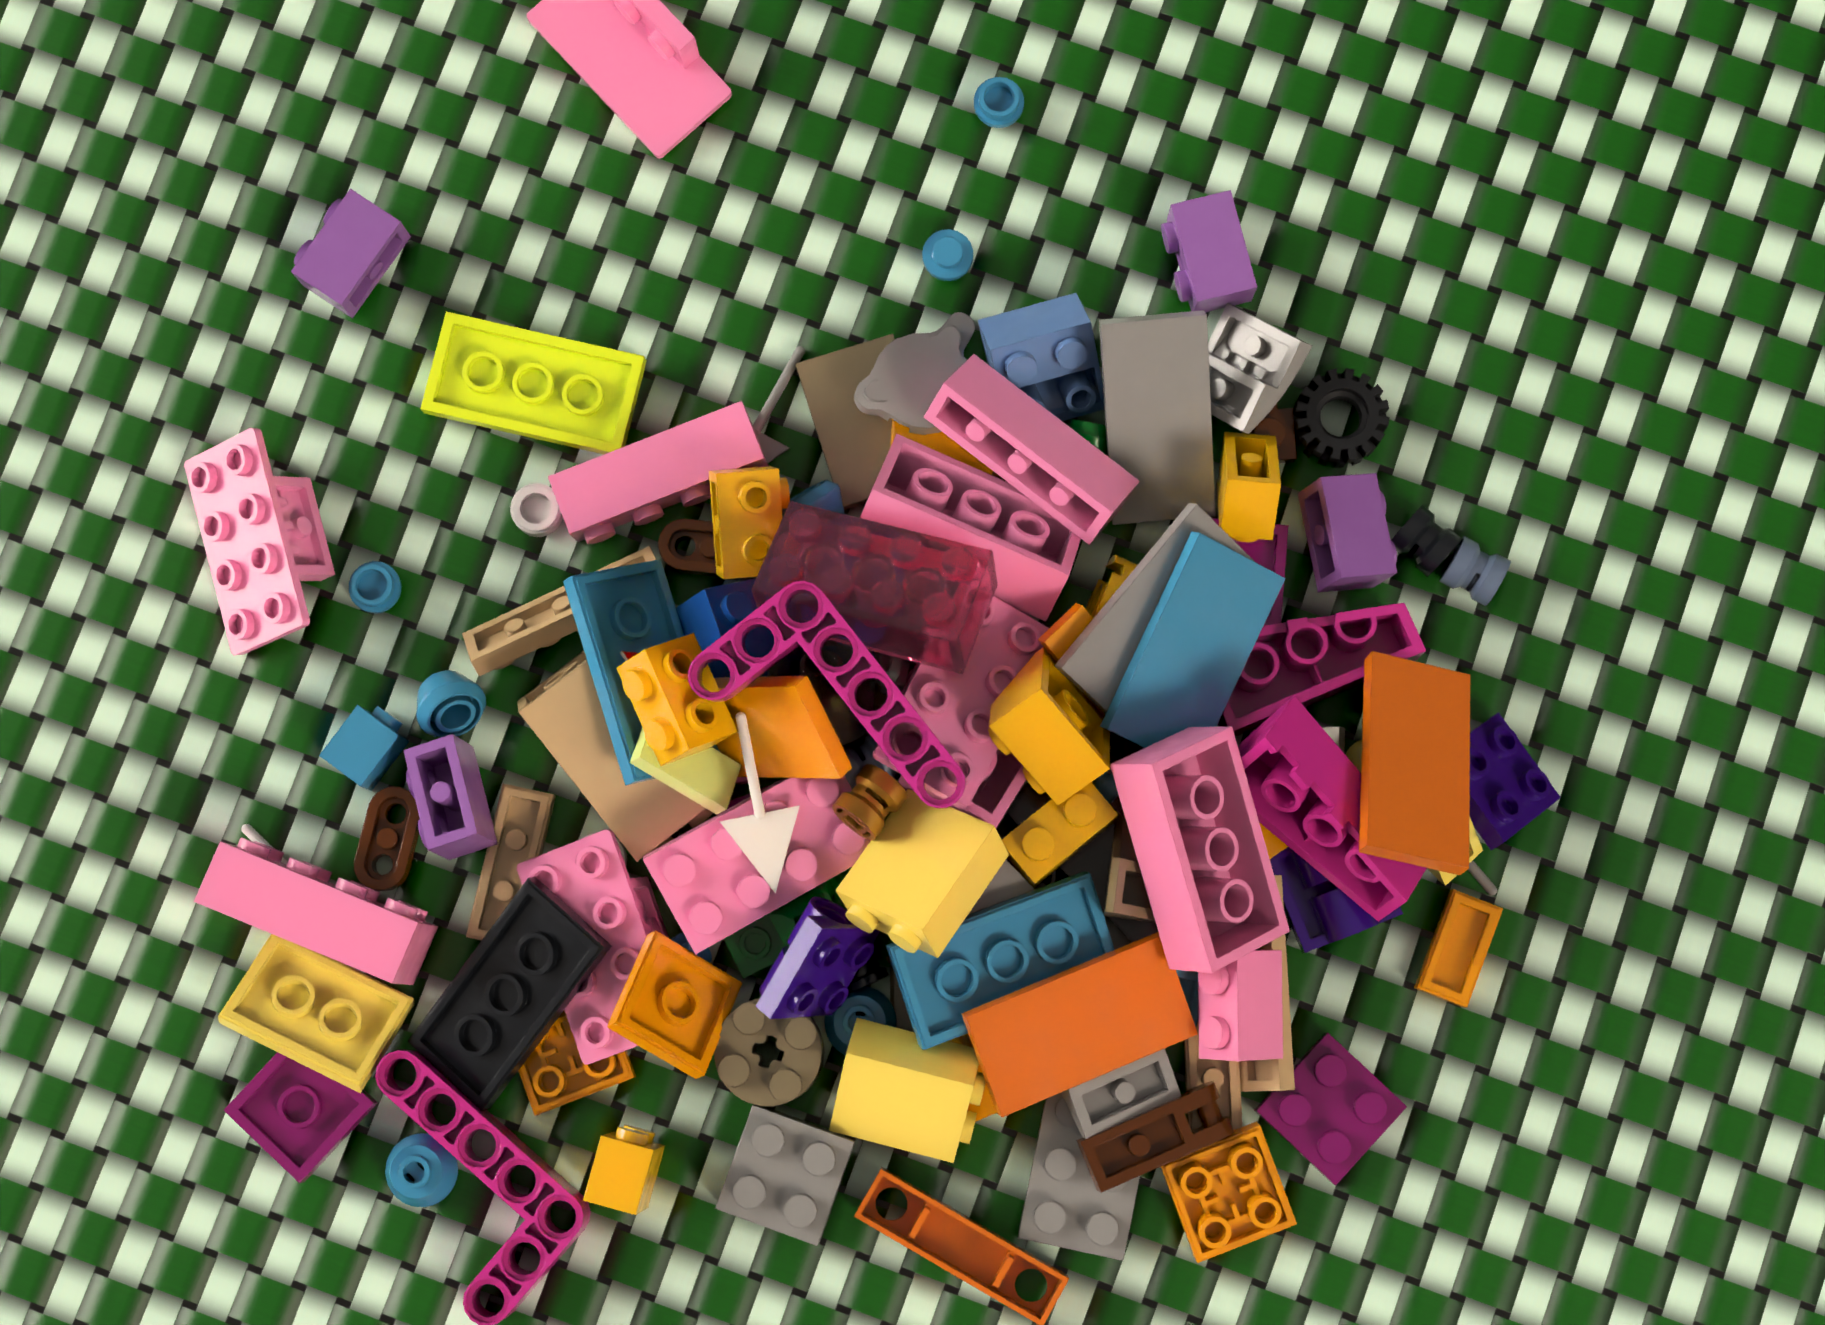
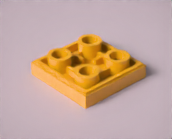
(558, 1076)
(1228, 1193)

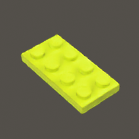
(533, 384)

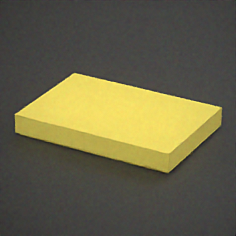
(316, 1011)

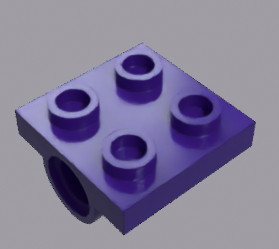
(1504, 783)
(1315, 906)
(817, 965)

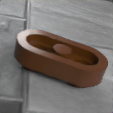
(702, 559)
(383, 838)

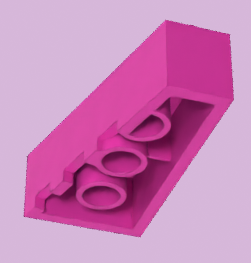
(1316, 660)
(1312, 803)

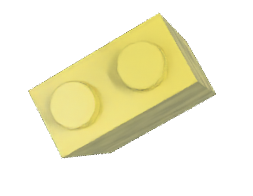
(922, 875)
(907, 1094)

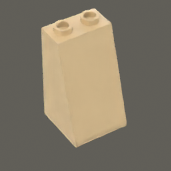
(573, 728)

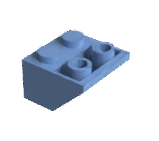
(1047, 355)

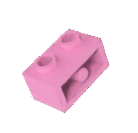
(1242, 1009)

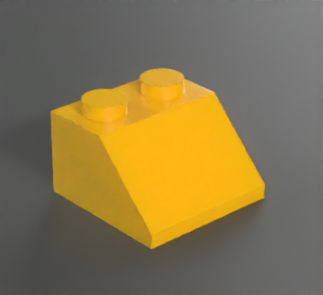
(1050, 729)

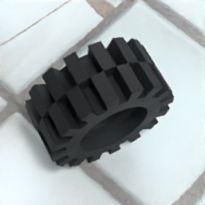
(1354, 391)

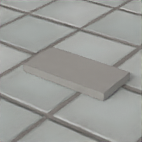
(1159, 412)
(1109, 641)

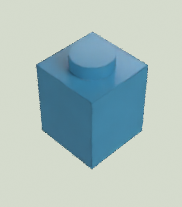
(365, 746)

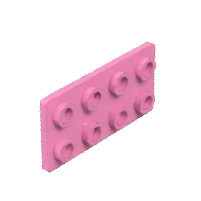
(636, 63)
(258, 539)
(960, 704)
(621, 909)

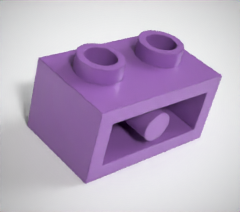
(350, 252)
(1209, 252)
(1347, 532)
(449, 797)

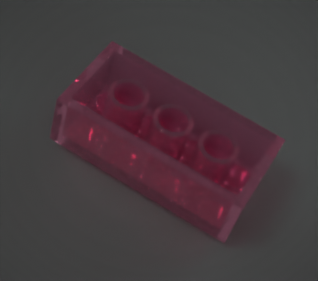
(890, 584)

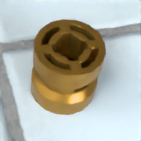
(870, 801)

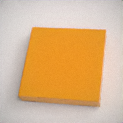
(674, 1004)

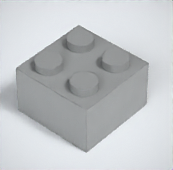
(785, 1174)

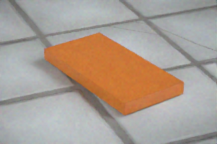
(1415, 764)
(1079, 1024)

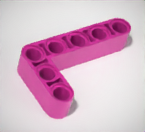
(844, 679)
(496, 1174)

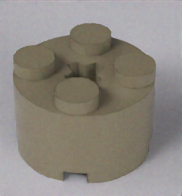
(743, 1069)

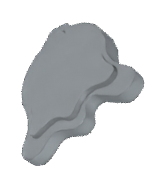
(913, 372)

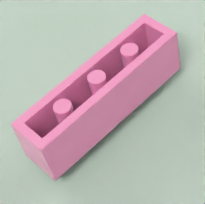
(1031, 448)
(654, 473)

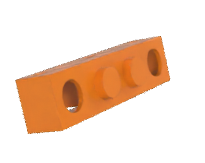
(962, 1247)

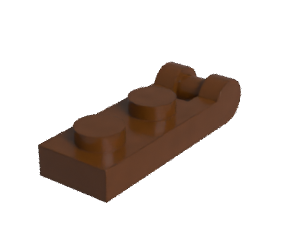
(1154, 1138)

